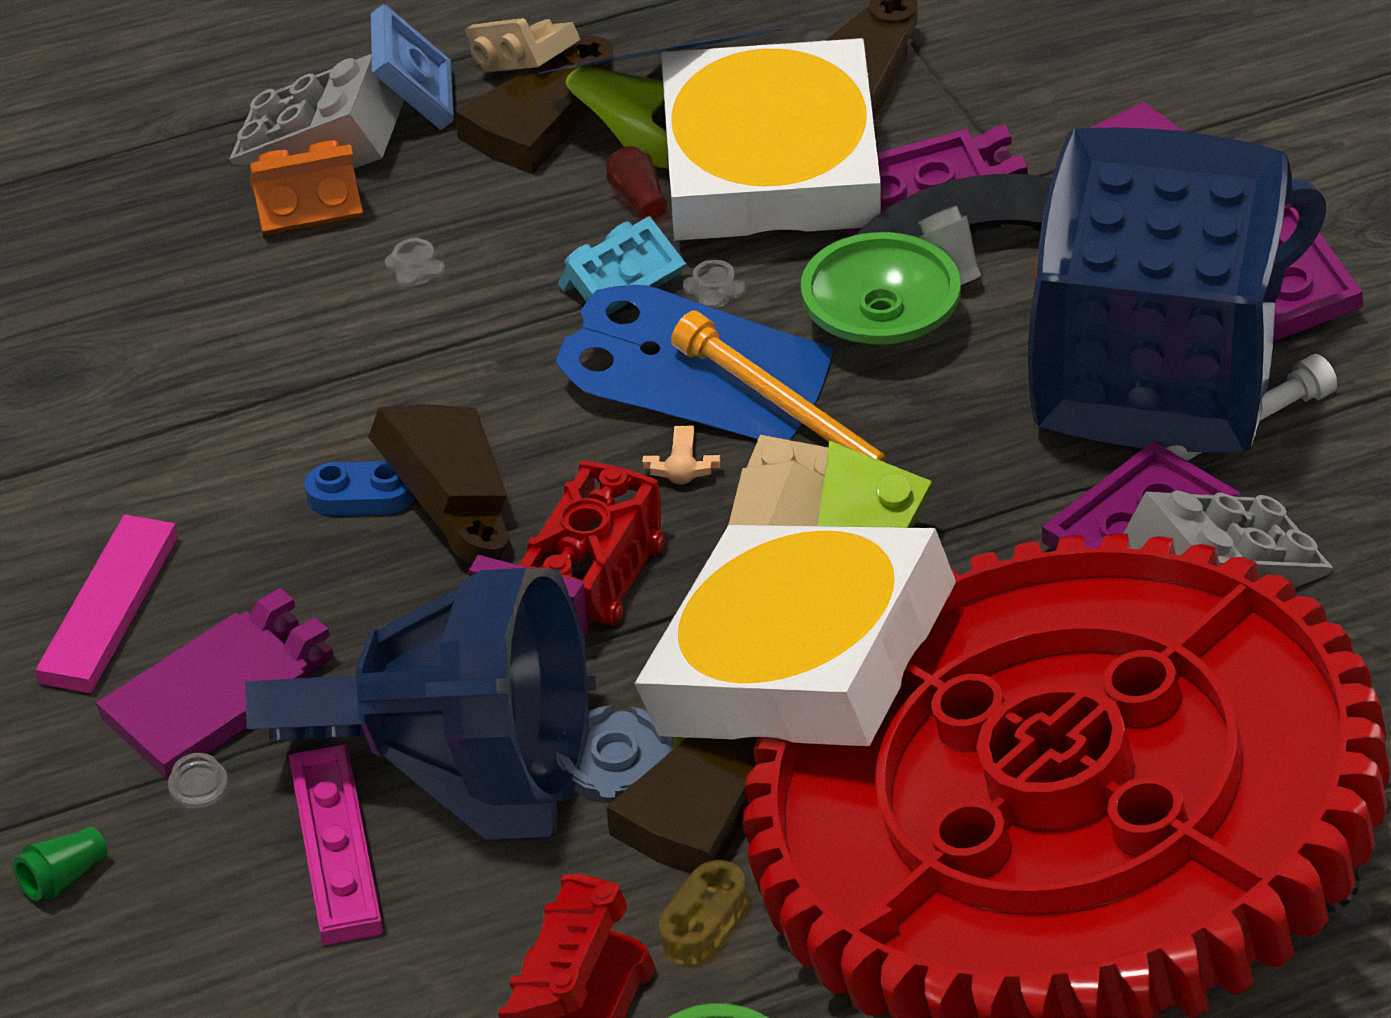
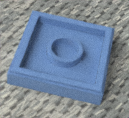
(411, 66)

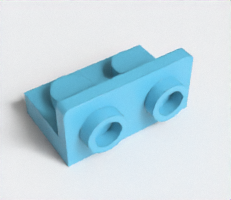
(627, 257)

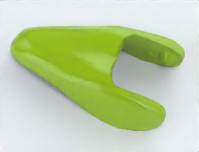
(625, 106)

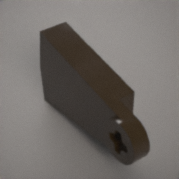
(885, 32)
(531, 112)
(450, 472)
(686, 803)

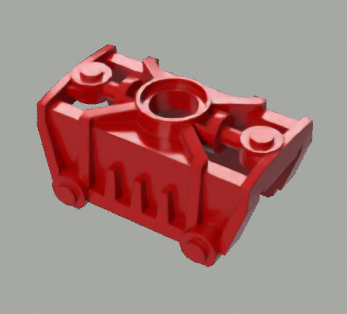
(618, 546)
(578, 961)

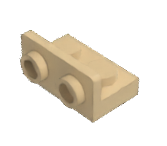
(516, 45)

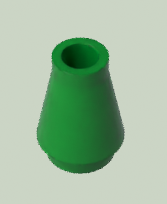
(56, 863)

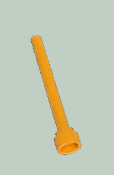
(698, 338)

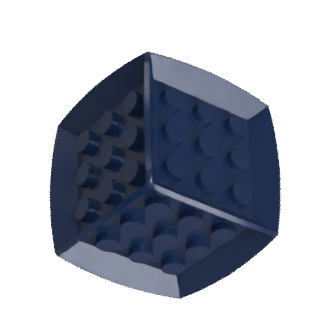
(1162, 286)

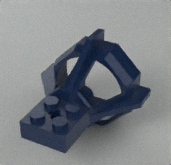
(441, 697)

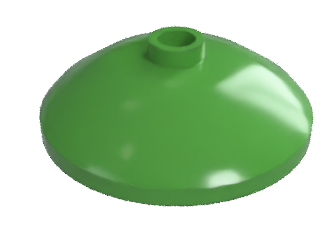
(880, 288)

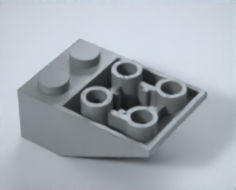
(334, 105)
(1233, 525)

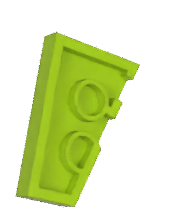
(869, 492)

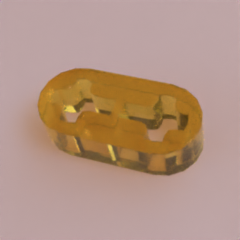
(712, 917)

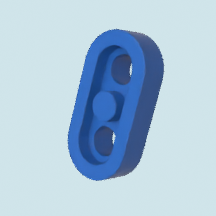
(356, 489)

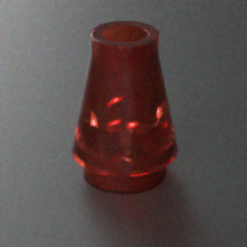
(635, 180)

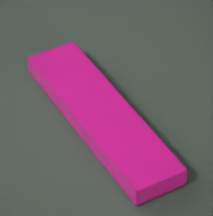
(106, 604)
(335, 845)

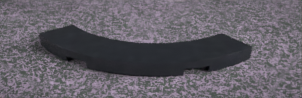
(985, 200)

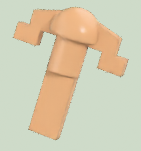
(681, 465)

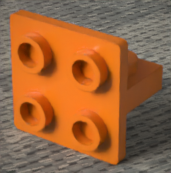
(305, 187)

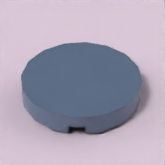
(616, 765)

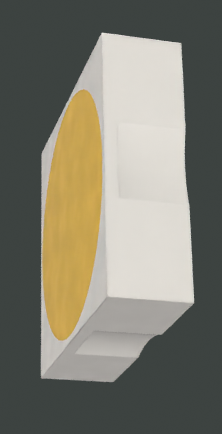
(770, 139)
(797, 633)

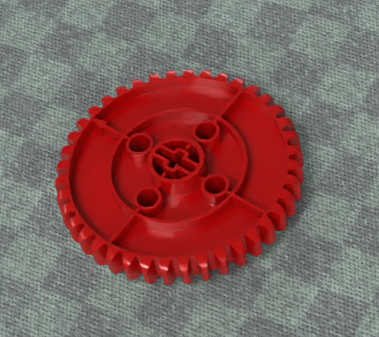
(1082, 793)

